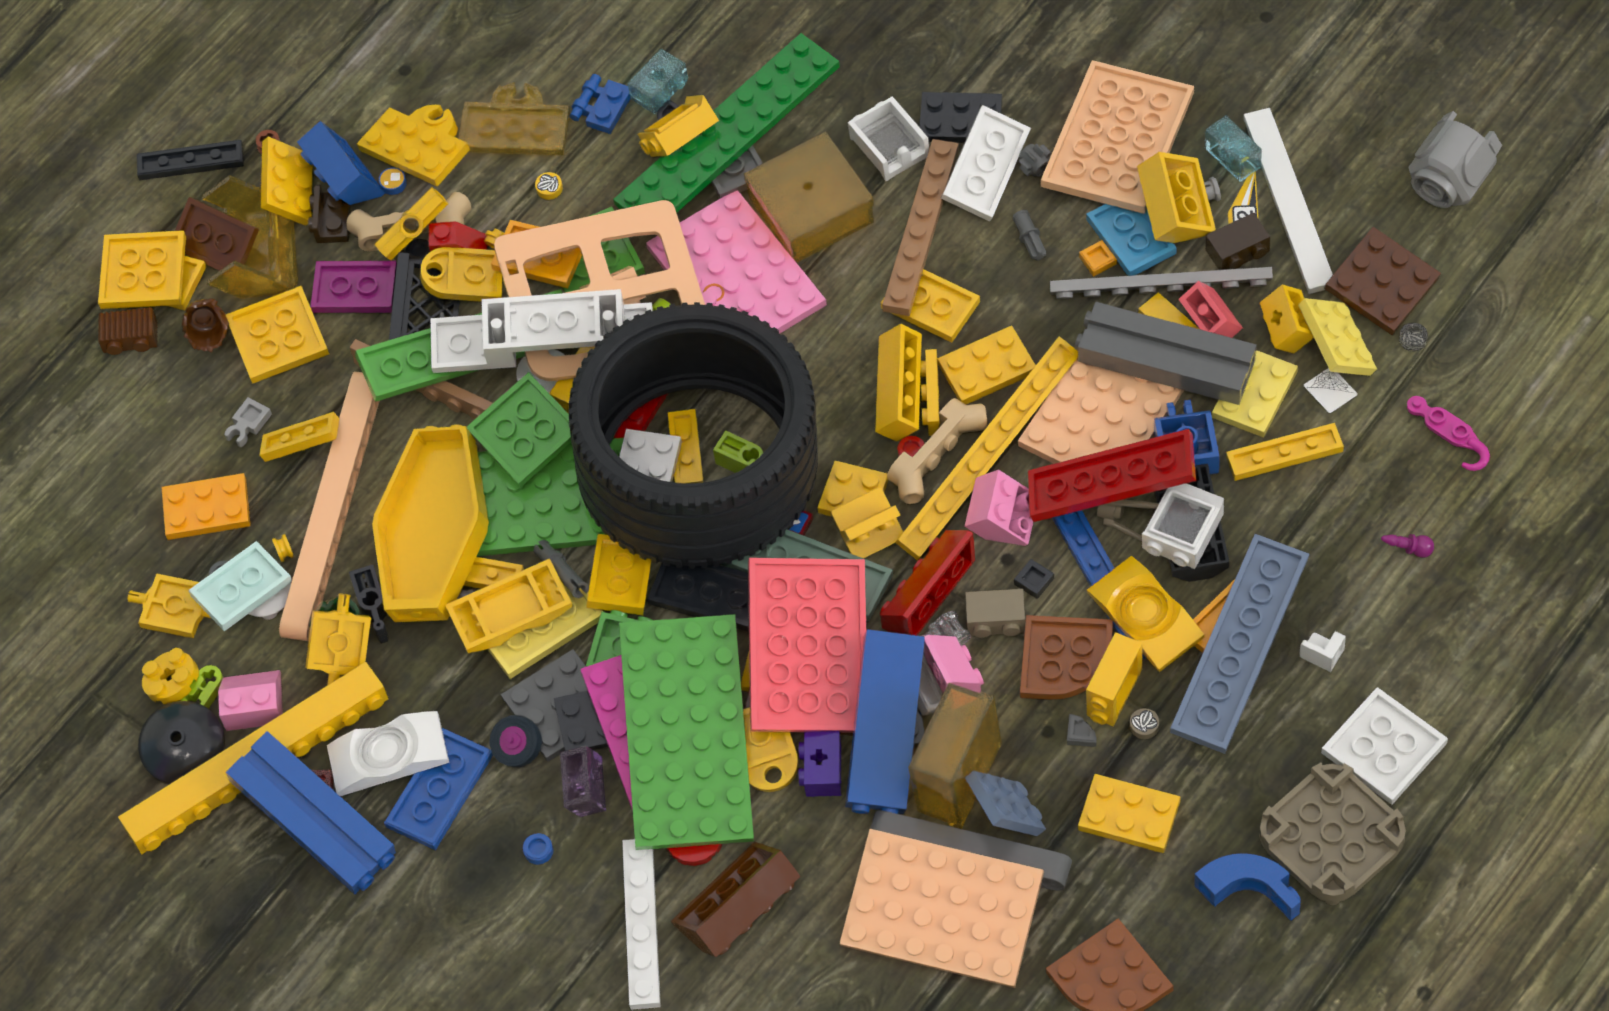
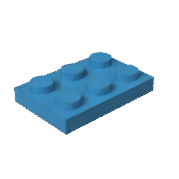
(1129, 238)

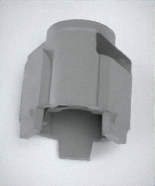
(1453, 163)

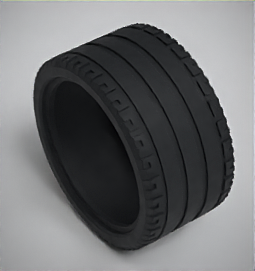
(682, 351)

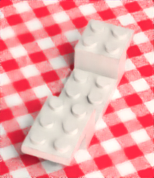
(526, 325)

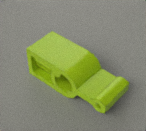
(735, 452)

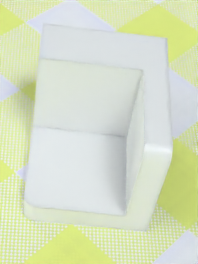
(1322, 650)

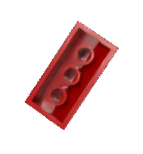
(929, 583)

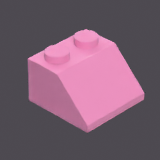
(951, 663)
(250, 700)

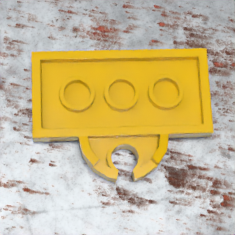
(416, 142)

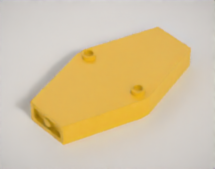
(430, 524)

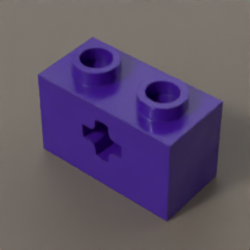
(824, 778)

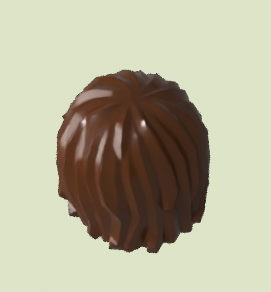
(204, 324)

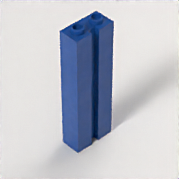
(884, 722)
(311, 813)

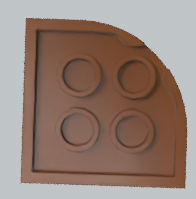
(1061, 655)
(1109, 973)

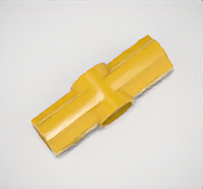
(423, 211)

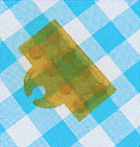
(515, 124)

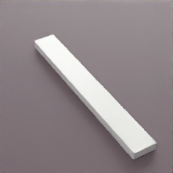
(1289, 200)

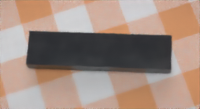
(190, 160)

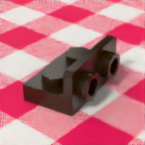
(328, 218)

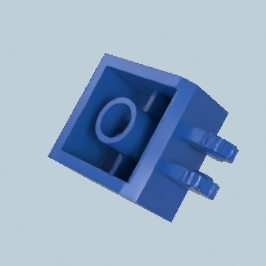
(1201, 428)

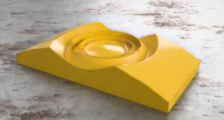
(509, 607)
(1146, 612)

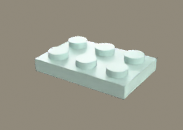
(240, 586)

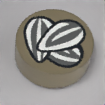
(1144, 723)

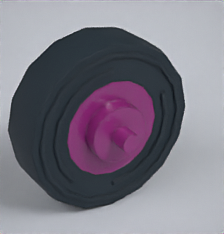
(515, 741)

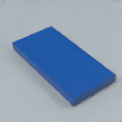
(439, 793)

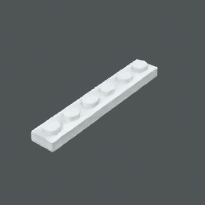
(641, 927)

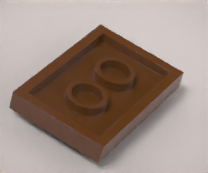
(215, 235)

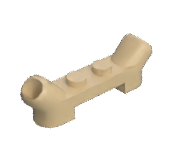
(371, 228)
(954, 420)

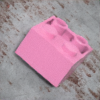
(1000, 509)

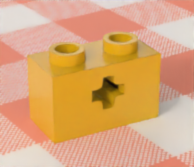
(1285, 320)

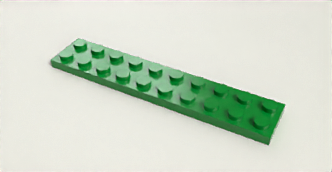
(741, 123)

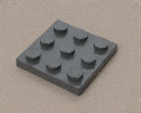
(536, 696)

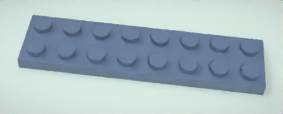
(1239, 643)

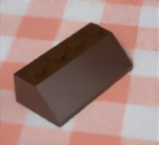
(736, 898)

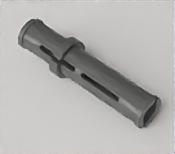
(565, 572)

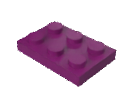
(353, 286)

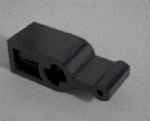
(370, 596)

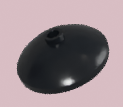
(200, 740)

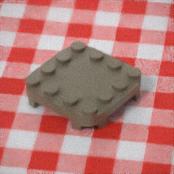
(1332, 833)

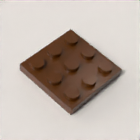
(1382, 280)

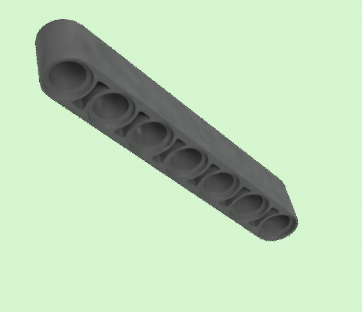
(1055, 864)

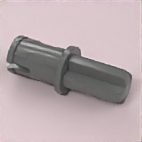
(1029, 235)

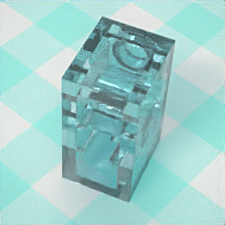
(658, 81)
(1233, 148)

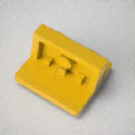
(868, 523)

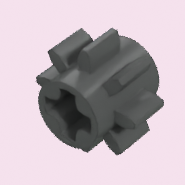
(1034, 159)

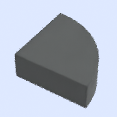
(1080, 732)

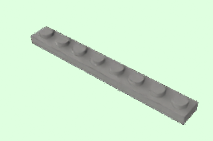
(1148, 283)

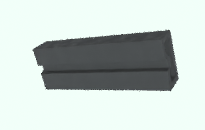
(1166, 352)

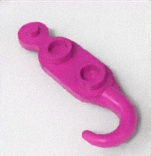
(1450, 429)

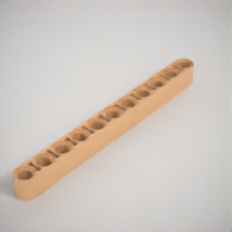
(330, 509)

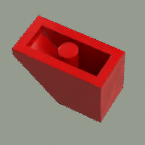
(455, 236)

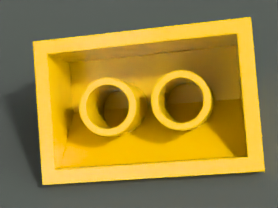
(1175, 197)

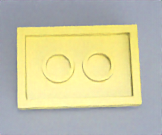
(1337, 337)
(1262, 395)

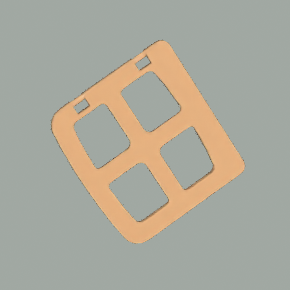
(587, 234)

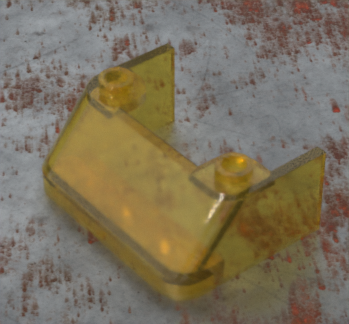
(272, 260)

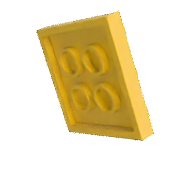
(142, 269)
(277, 334)

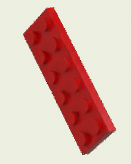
(1111, 475)

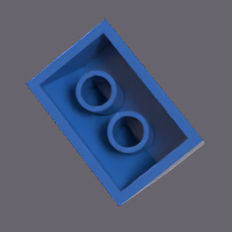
(338, 165)

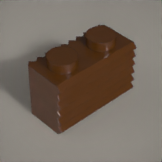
(127, 331)

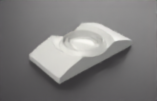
(387, 752)

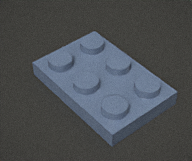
(1006, 803)

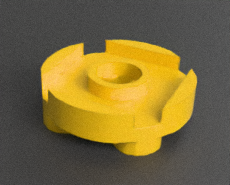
(157, 671)

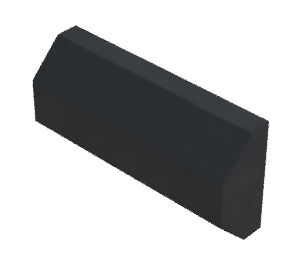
(1215, 556)

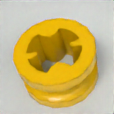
(283, 548)

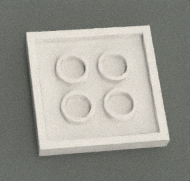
(1385, 745)

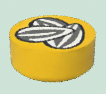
(548, 186)

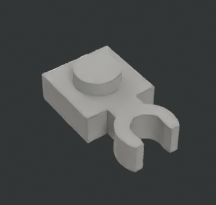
(248, 418)

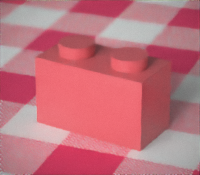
(1209, 310)

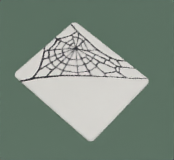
(1330, 390)

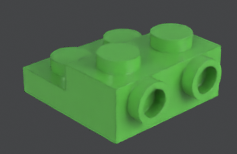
(607, 636)

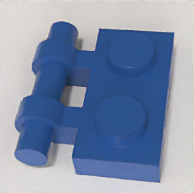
(608, 107)

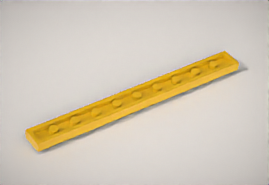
(987, 448)

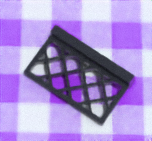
(402, 299)

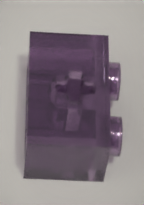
(583, 781)

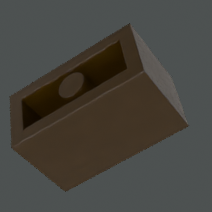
(1238, 243)

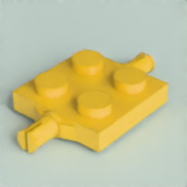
(169, 606)
(337, 640)

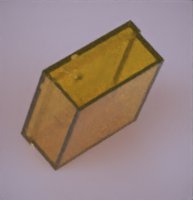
(810, 197)
(957, 741)

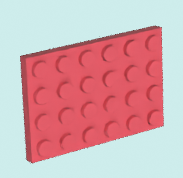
(805, 643)

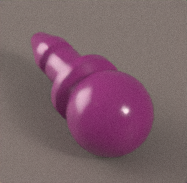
(1421, 546)

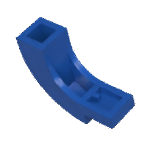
(1248, 872)

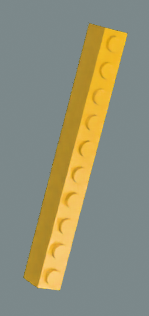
(208, 786)

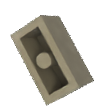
(995, 612)

